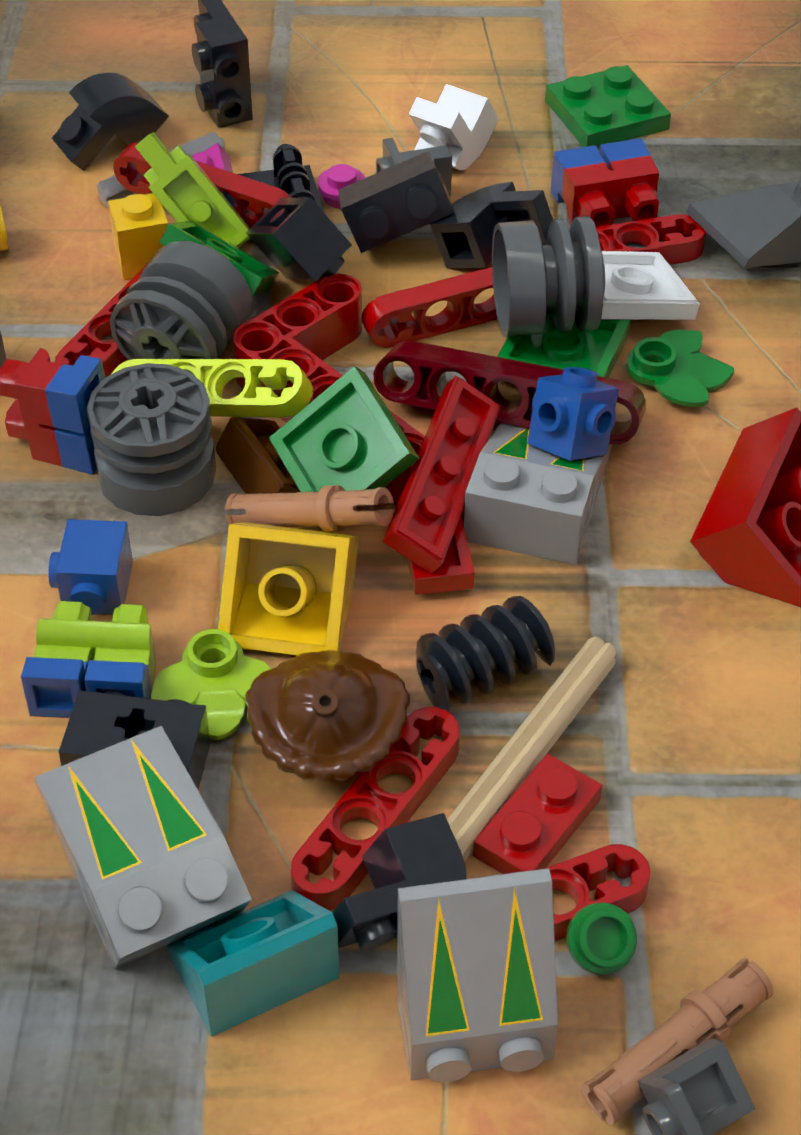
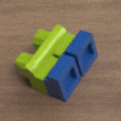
(88, 656)

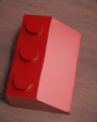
(755, 512)

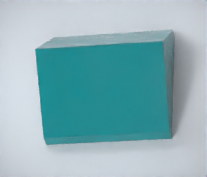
(258, 959)

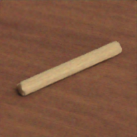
(531, 741)

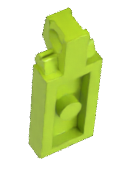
(189, 192)

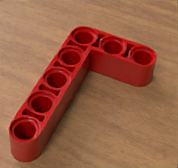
(307, 331)

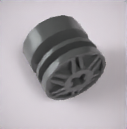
(555, 276)
(182, 305)
(152, 439)

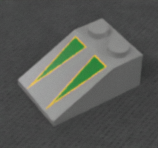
(530, 497)
(142, 845)
(477, 975)

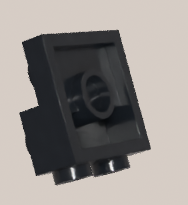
(223, 65)

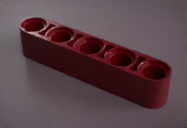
(484, 373)

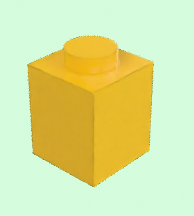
(136, 230)

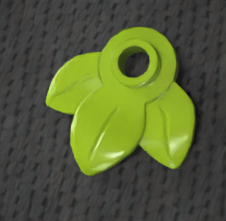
(216, 685)

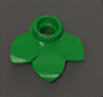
(678, 367)

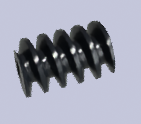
(482, 647)

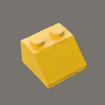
(287, 588)

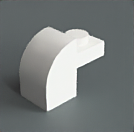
(457, 120)

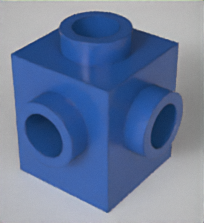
(573, 414)

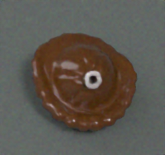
(327, 714)

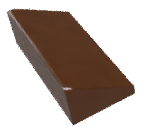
(252, 457)

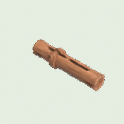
(329, 508)
(700, 1018)

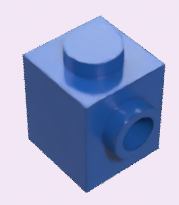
(93, 564)

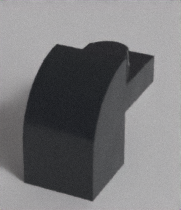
(107, 107)
(468, 233)
(399, 858)

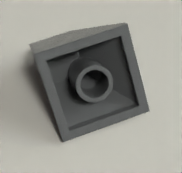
(755, 224)

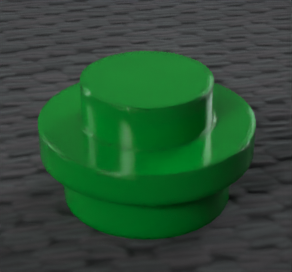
(601, 938)

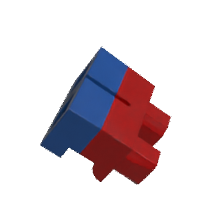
(607, 183)
(52, 408)

